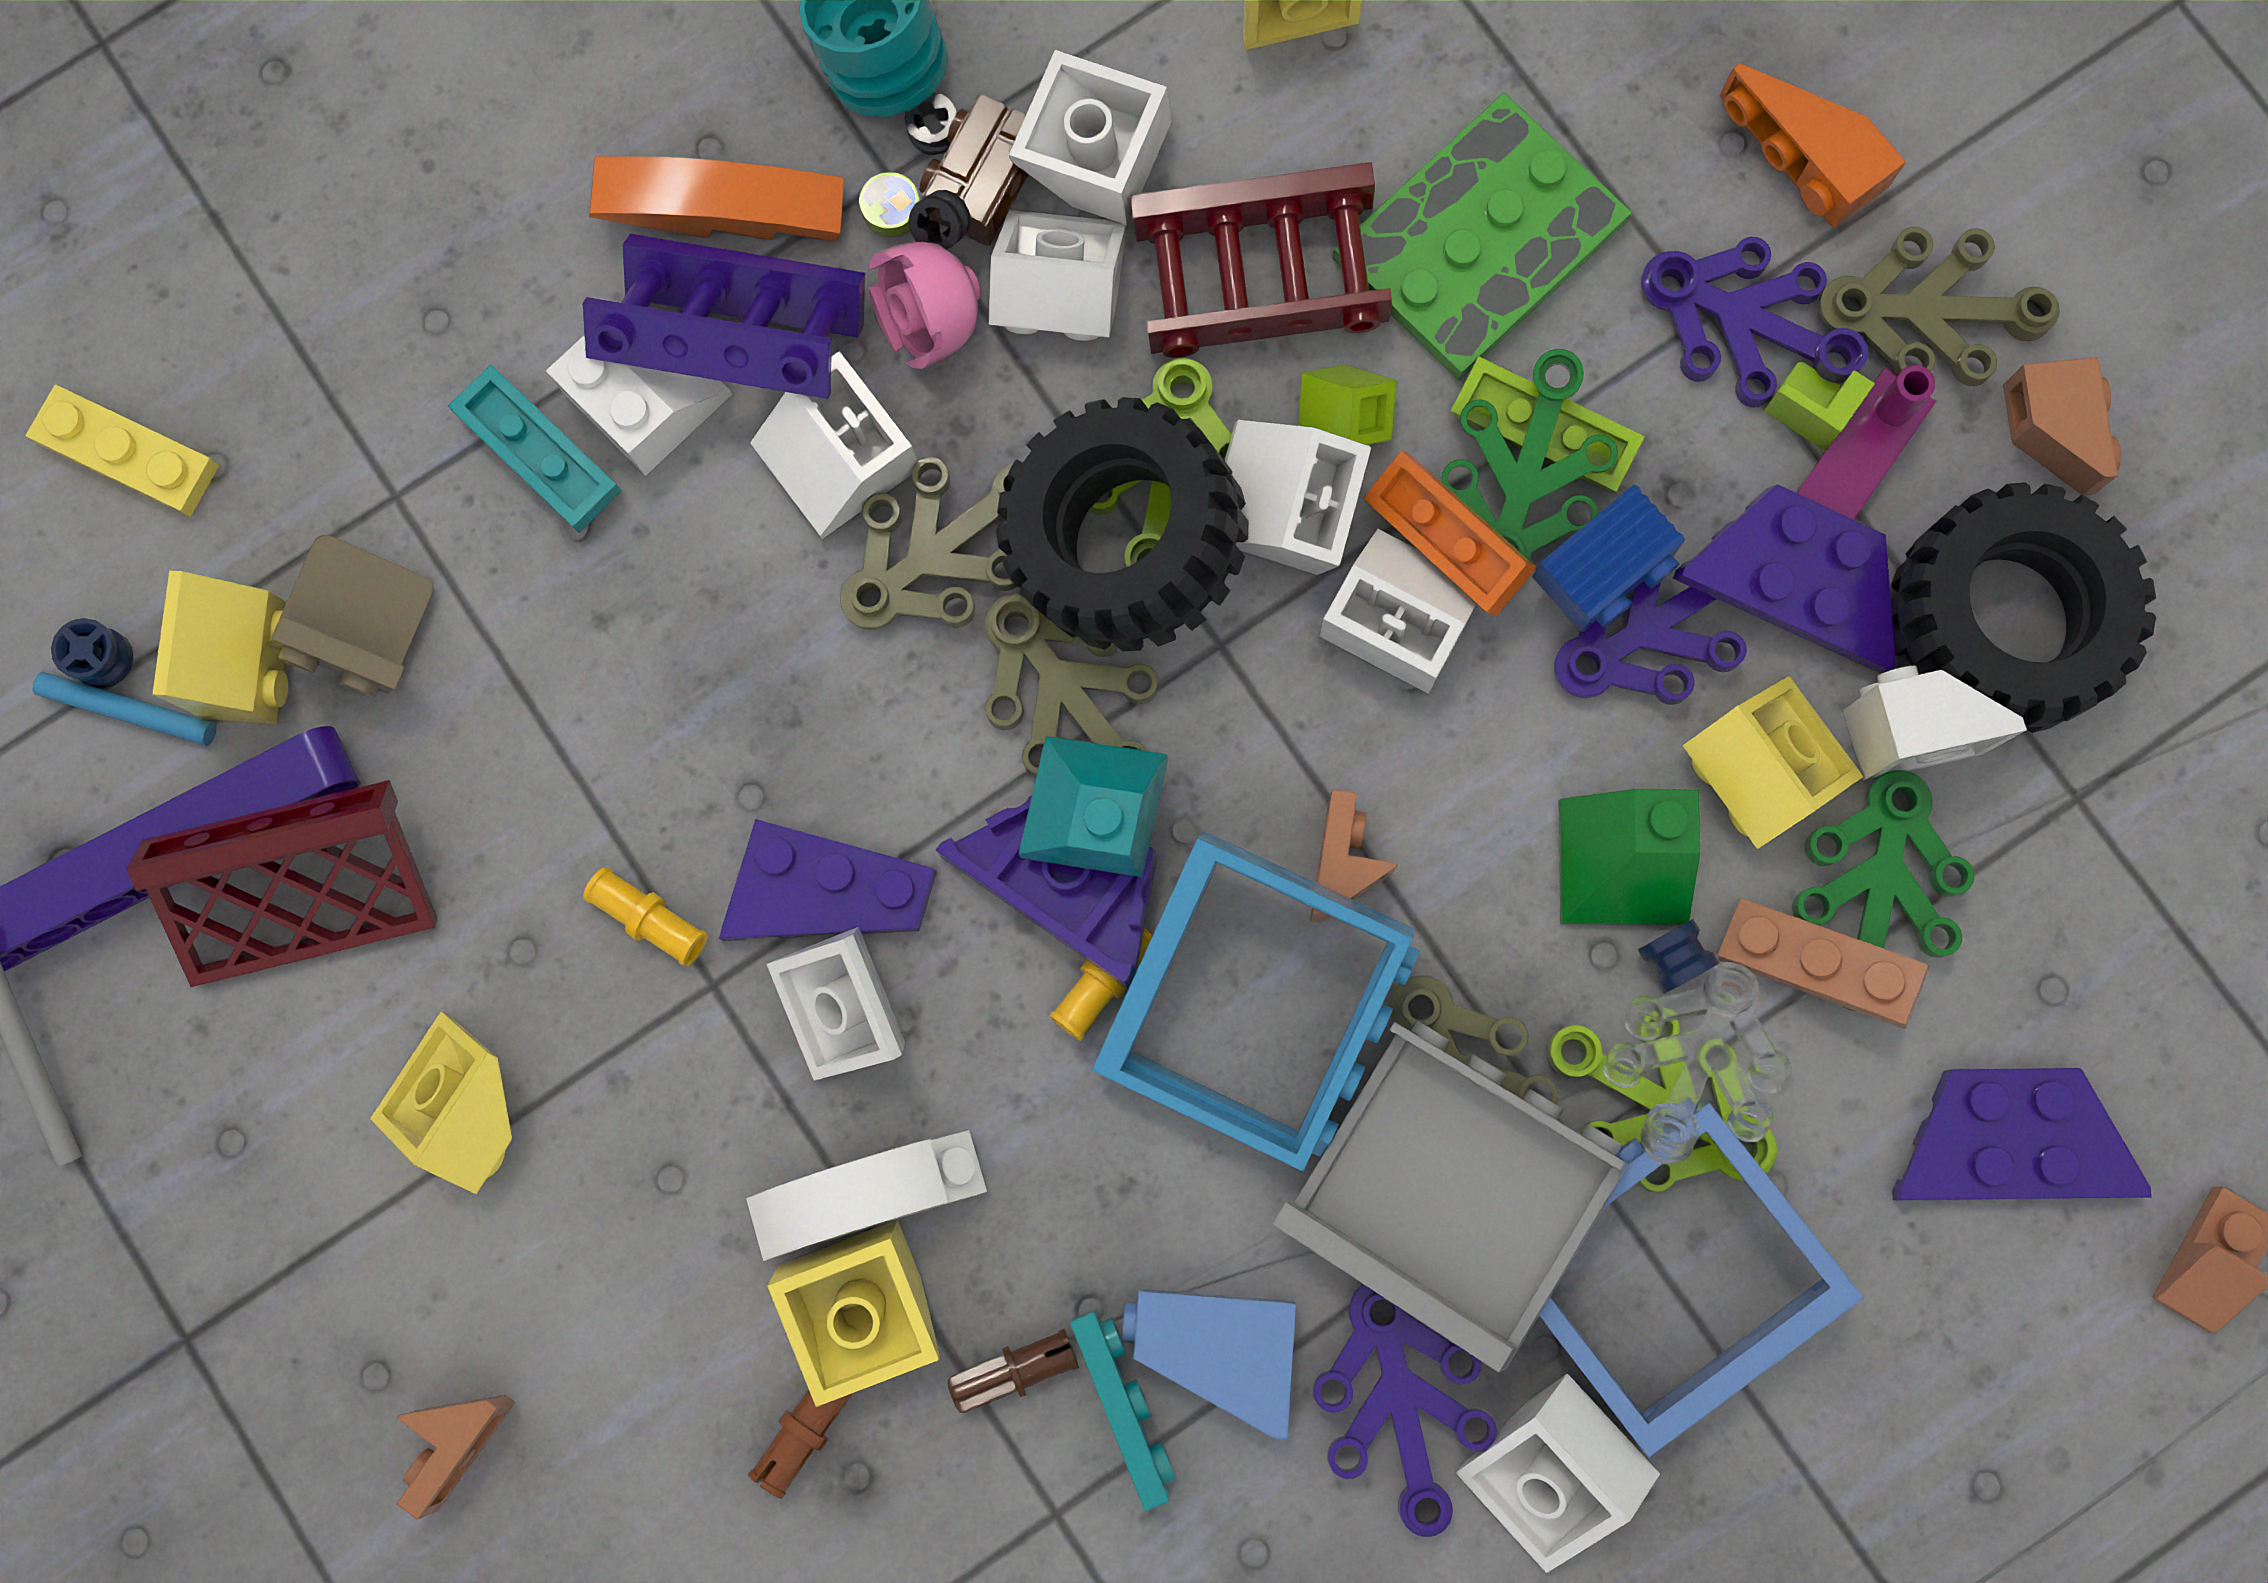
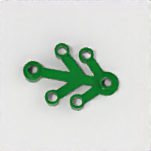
(1525, 480)
(1885, 873)

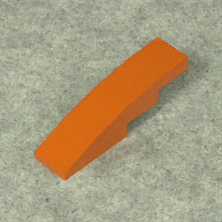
(717, 196)

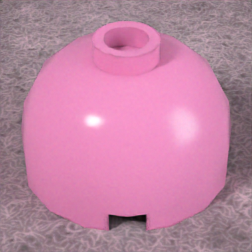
(924, 300)

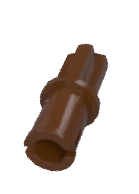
(1012, 1372)

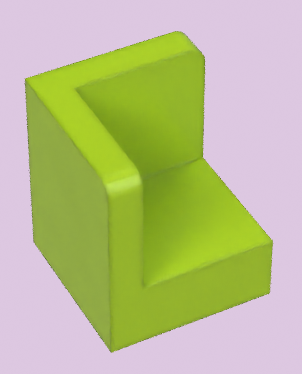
(1348, 403)
(1816, 406)

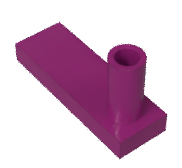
(1871, 440)

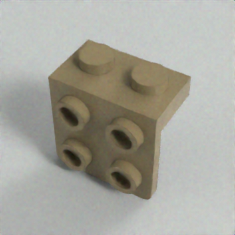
(351, 616)

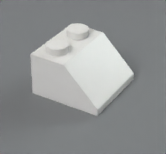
(1092, 135)
(1056, 274)
(637, 407)
(1924, 722)
(1559, 1474)

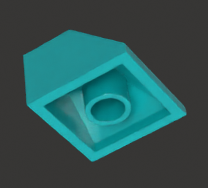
(1094, 806)

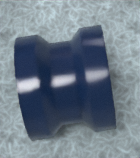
(76, 649)
(1678, 956)

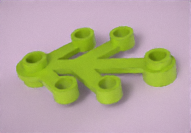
(1200, 412)
(1649, 1095)

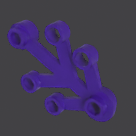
(1744, 314)
(1650, 630)
(1399, 1393)

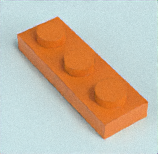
(1449, 533)

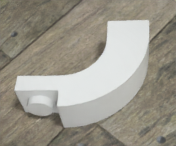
(865, 1194)

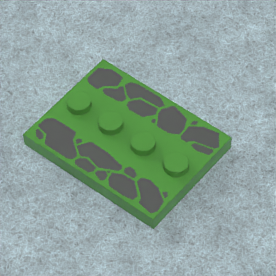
(1485, 234)

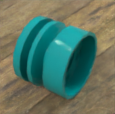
(876, 52)

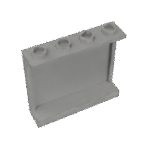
(1455, 1195)

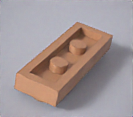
(1824, 963)

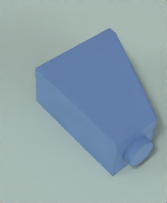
(1220, 1349)

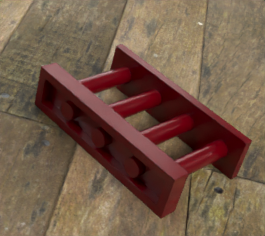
(1282, 204)

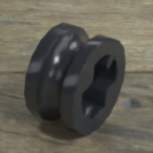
(921, 137)
(951, 210)

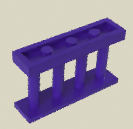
(731, 285)

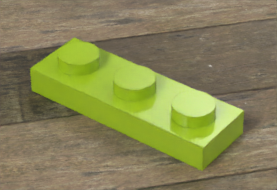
(1515, 402)

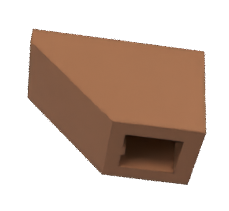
(2063, 421)

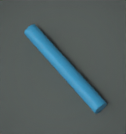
(124, 708)

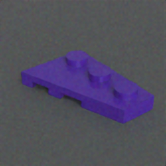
(818, 886)

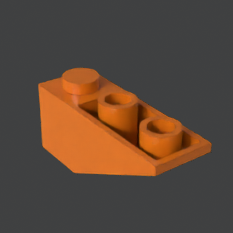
(1822, 146)

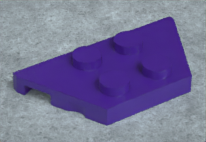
(1804, 574)
(1084, 908)
(2019, 1139)

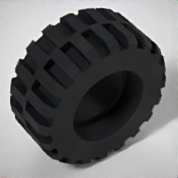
(1075, 469)
(2074, 553)

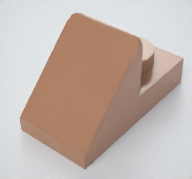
(1338, 870)
(2217, 1262)
(458, 1435)

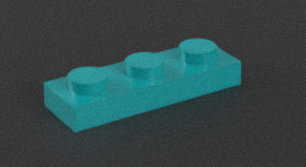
(535, 448)
(1124, 1408)

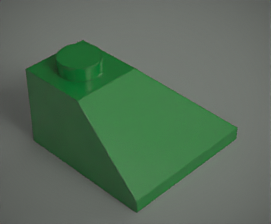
(1629, 857)

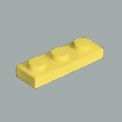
(122, 450)

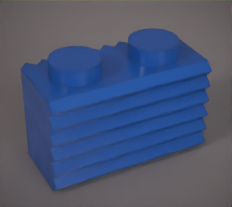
(1609, 560)

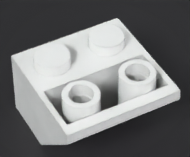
(834, 449)
(1296, 491)
(1398, 612)

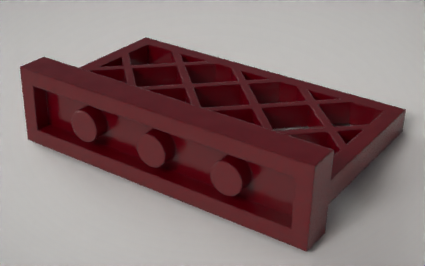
(256, 843)

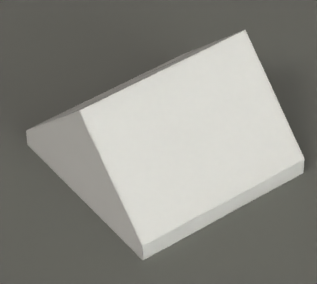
(837, 1005)

